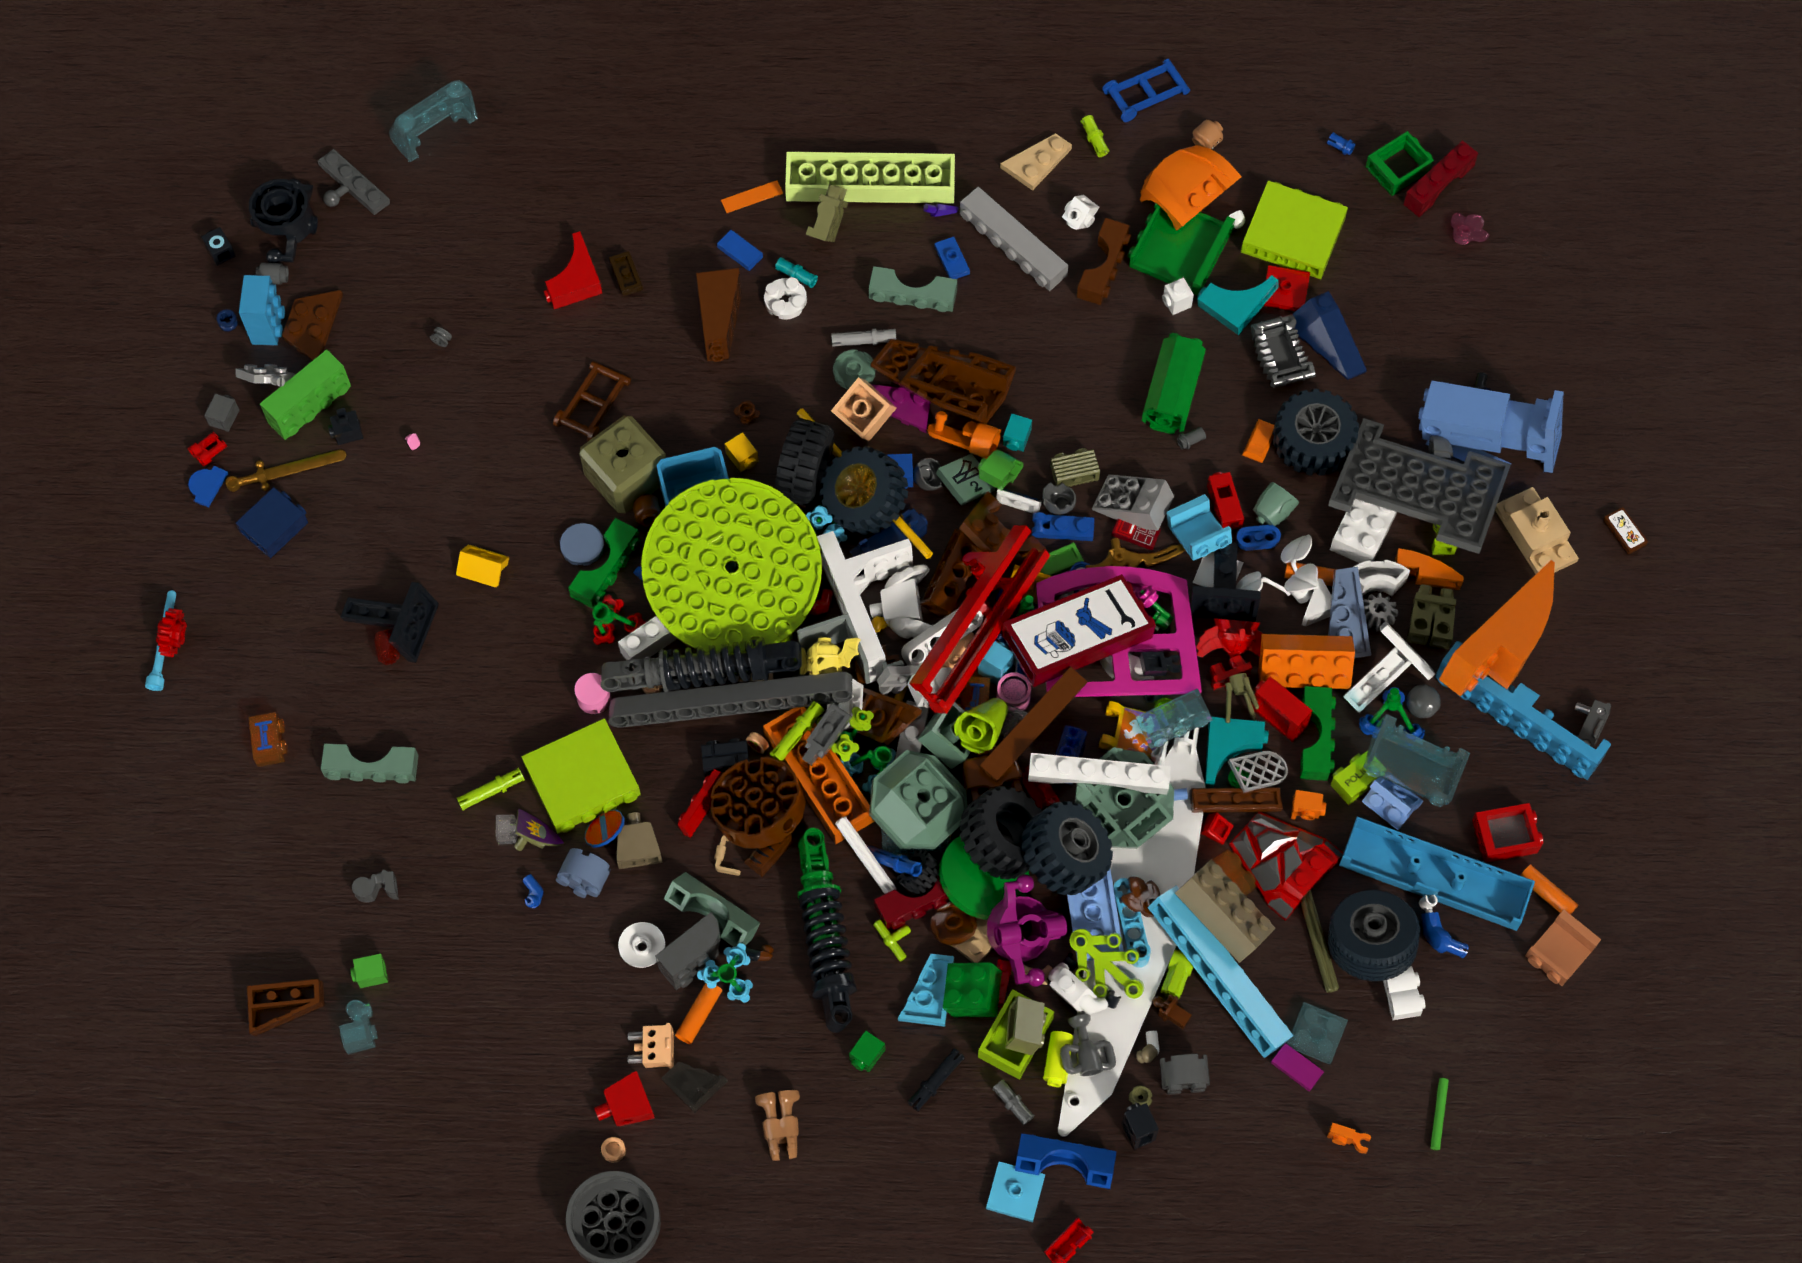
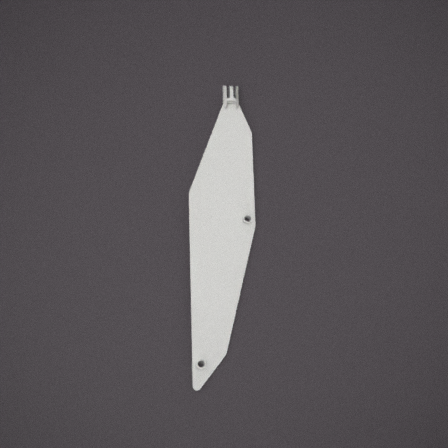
(1167, 861)

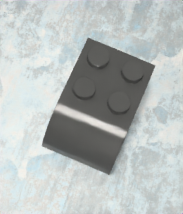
(690, 952)

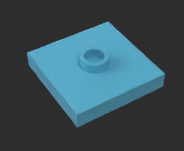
(1015, 1192)

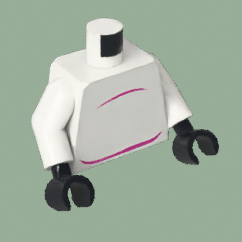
(1076, 992)

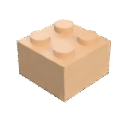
(863, 409)

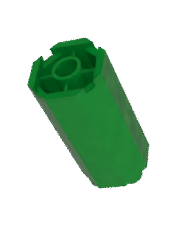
(1174, 383)

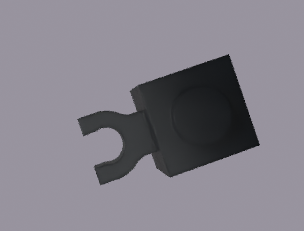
(345, 427)

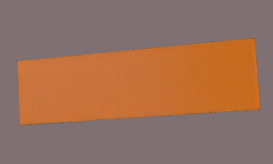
(752, 196)

